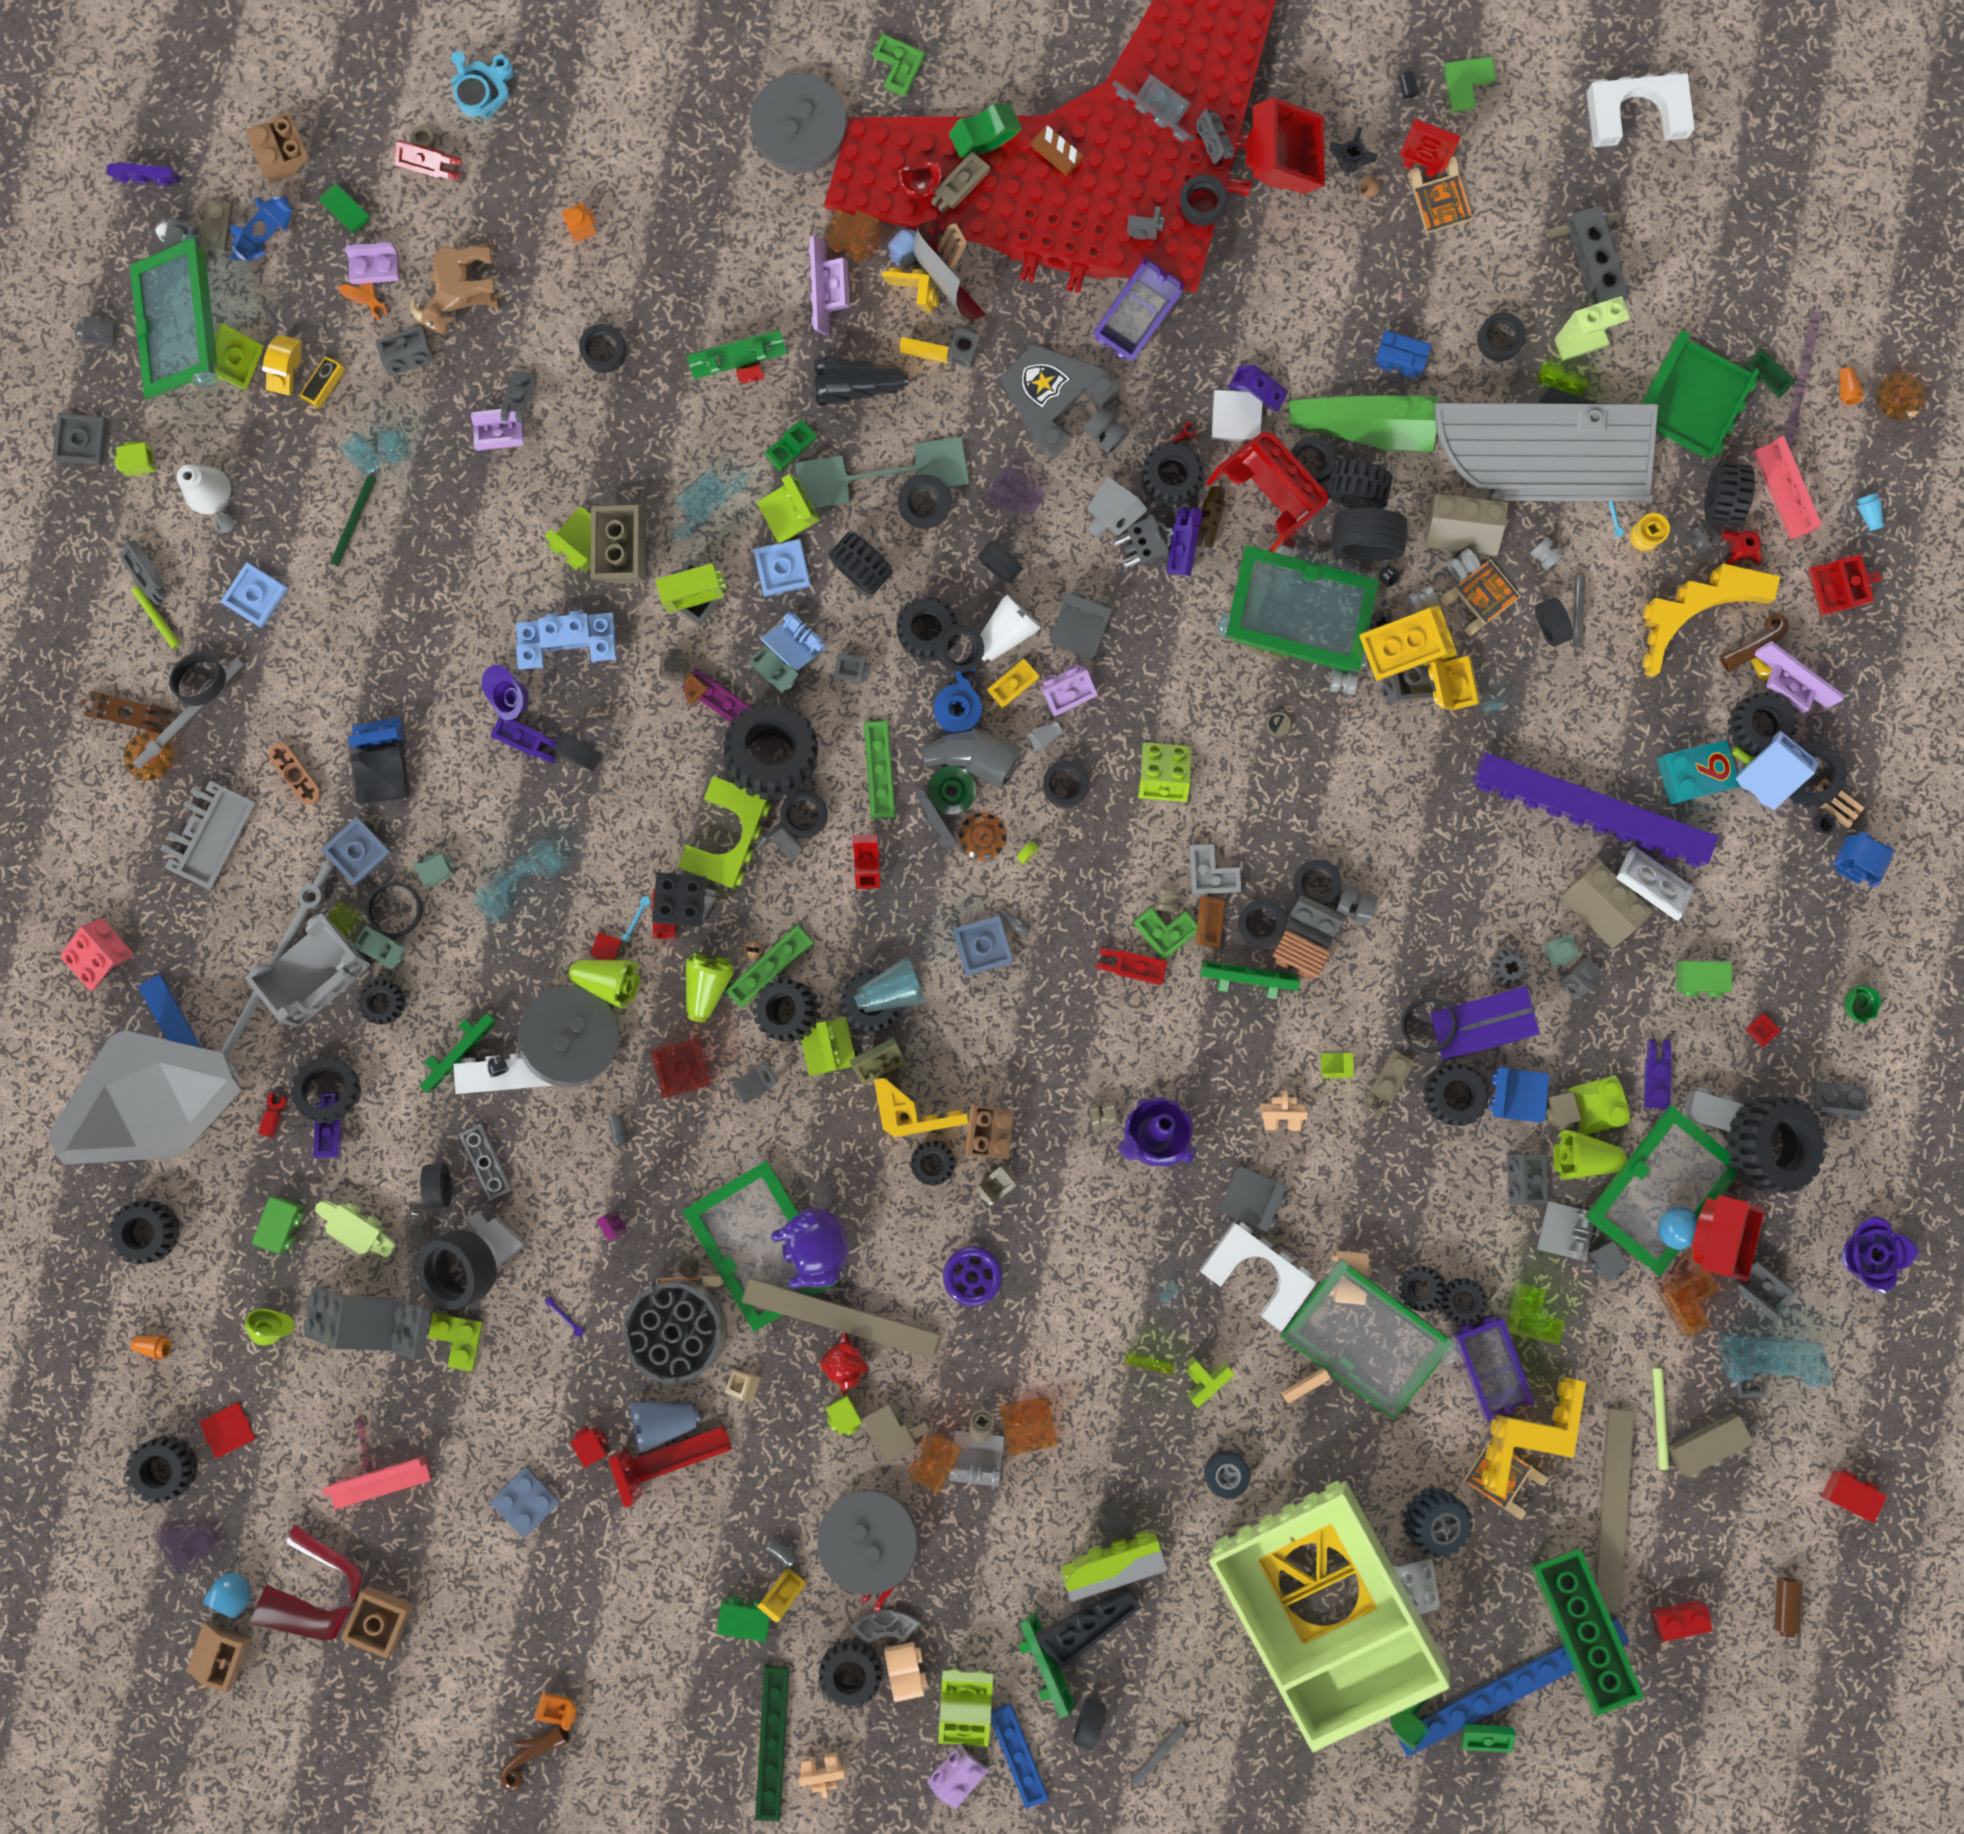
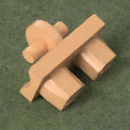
(1283, 1108)
(811, 1775)

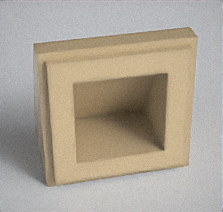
(742, 1385)

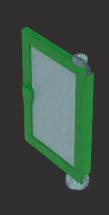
(174, 319)
(1300, 609)

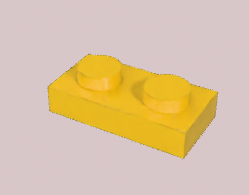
(1013, 683)
(782, 1594)

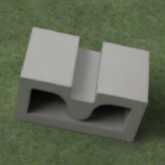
(1710, 1110)

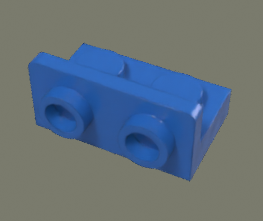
(376, 734)

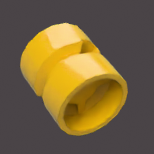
(1644, 535)

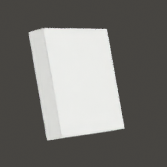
(1236, 416)

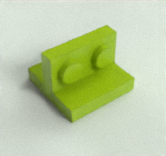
(235, 356)
(828, 1047)
(1206, 1383)

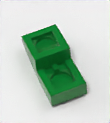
(344, 208)
(791, 445)

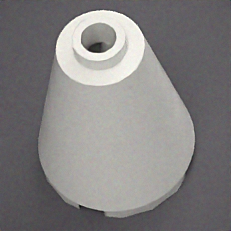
(204, 488)
(1007, 628)

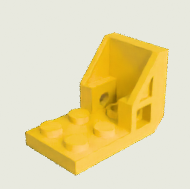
(1408, 643)
(894, 1102)

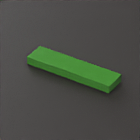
(879, 769)
(769, 966)

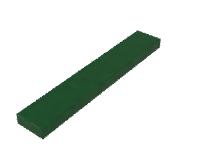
(772, 1743)

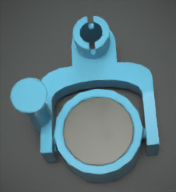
(473, 92)

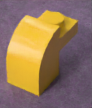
(279, 363)

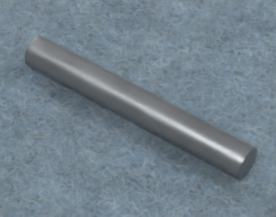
(1578, 611)
(1158, 1755)

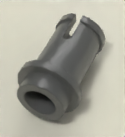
(618, 1130)
(782, 1553)

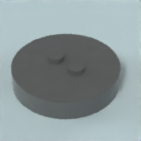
(798, 123)
(568, 1036)
(868, 1542)

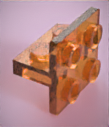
(1028, 1425)
(935, 1462)

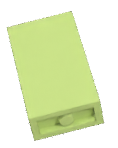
(1587, 328)

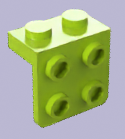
(573, 540)

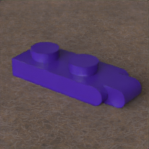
(327, 1136)

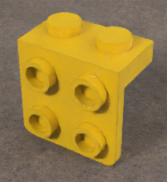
(926, 296)
(1454, 683)

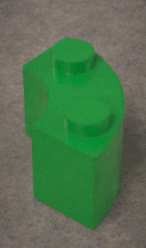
(985, 130)

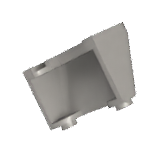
(308, 973)

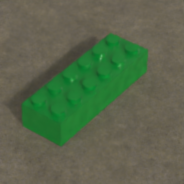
(1586, 1632)

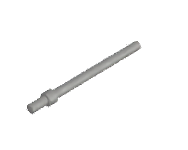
(154, 747)

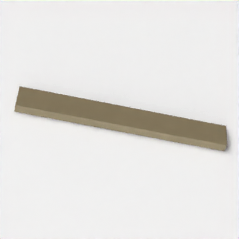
(840, 1317)
(1614, 1507)

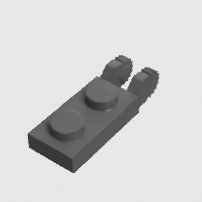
(518, 395)

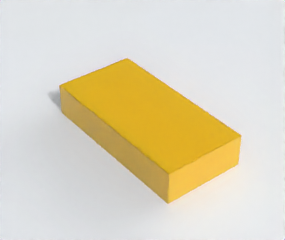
(924, 349)

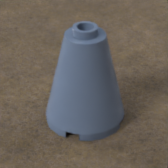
(661, 1422)

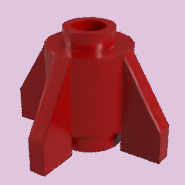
(1743, 546)

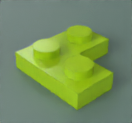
(464, 1336)

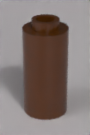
(1788, 1606)

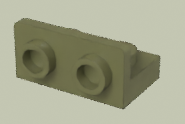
(878, 1061)

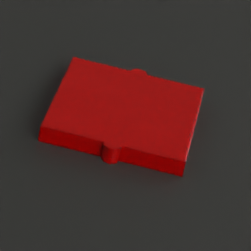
(227, 1430)

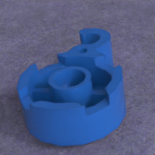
(958, 694)

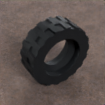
(930, 483)

